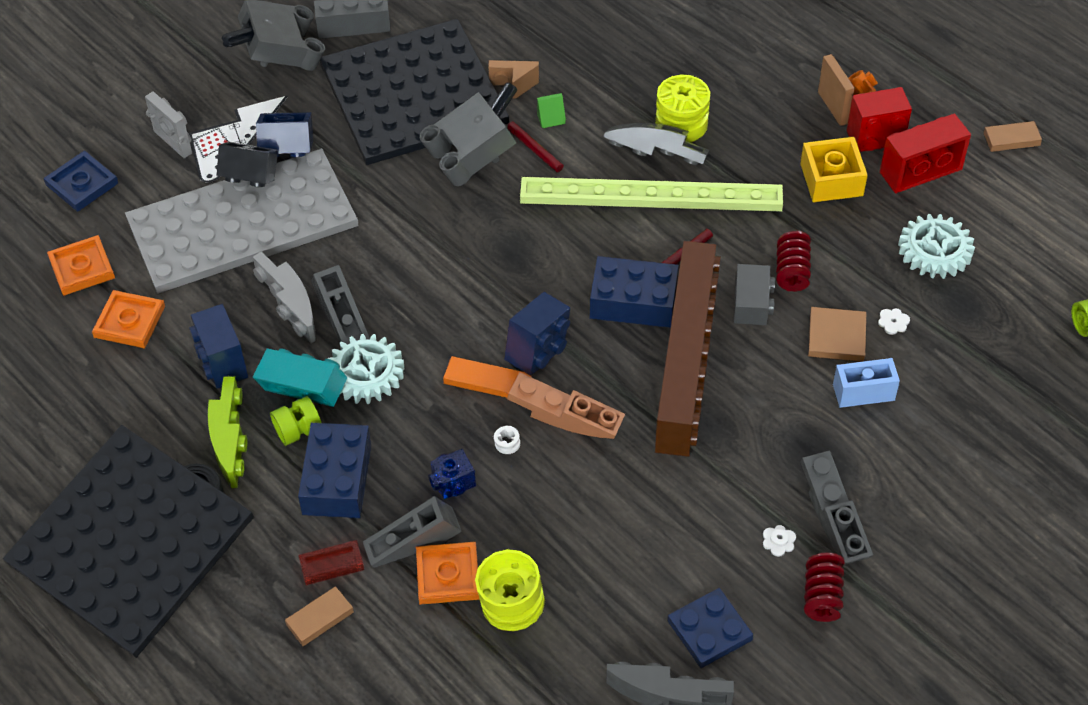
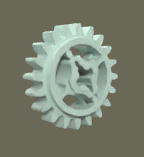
(937, 243)
(365, 364)

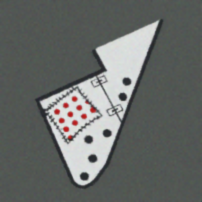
(206, 141)

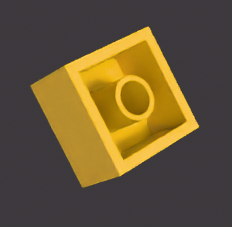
(833, 169)

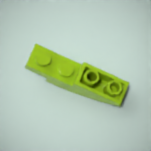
(226, 431)

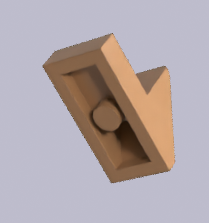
(518, 73)

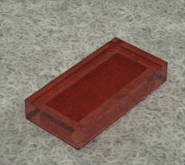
(331, 562)

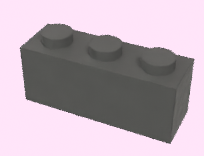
(351, 17)

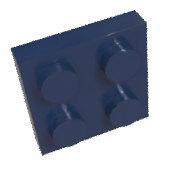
(81, 181)
(710, 628)

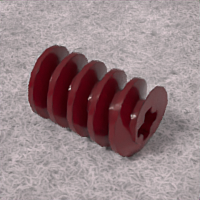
(793, 261)
(824, 587)

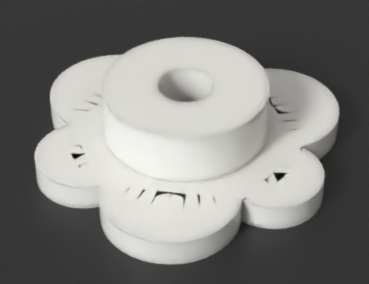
(893, 321)
(779, 540)

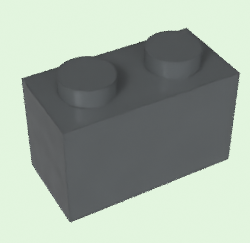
(752, 294)

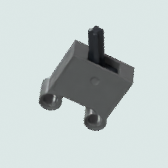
(275, 34)
(474, 132)

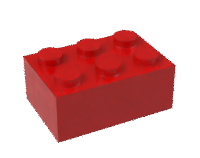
(924, 153)

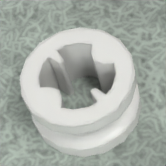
(511, 433)

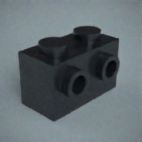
(246, 163)

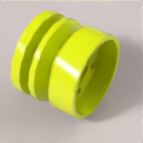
(684, 104)
(510, 590)

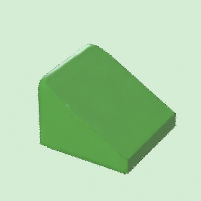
(551, 110)

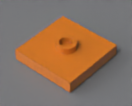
(80, 265)
(128, 319)
(447, 572)

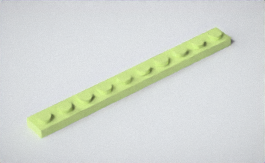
(651, 194)

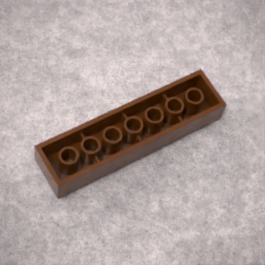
(687, 350)

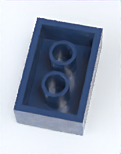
(633, 291)
(335, 470)

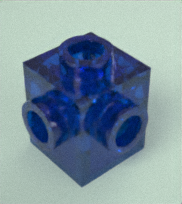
(452, 474)

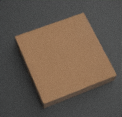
(835, 89)
(837, 334)

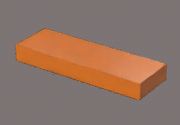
(480, 376)

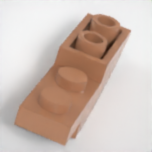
(565, 411)

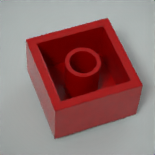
(878, 116)

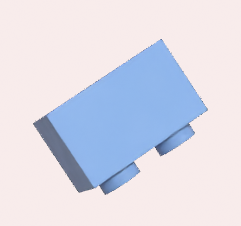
(866, 382)

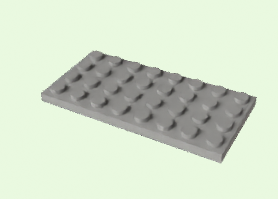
(232, 222)

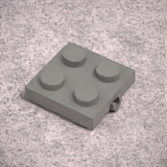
(168, 124)

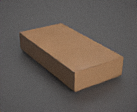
(1012, 136)
(319, 616)

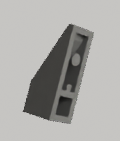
(339, 304)
(423, 526)

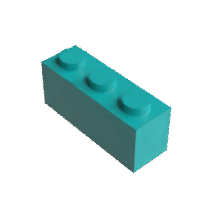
(300, 376)

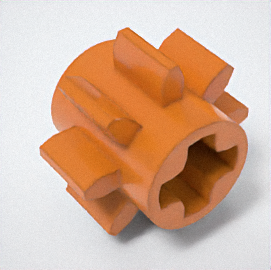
(863, 82)

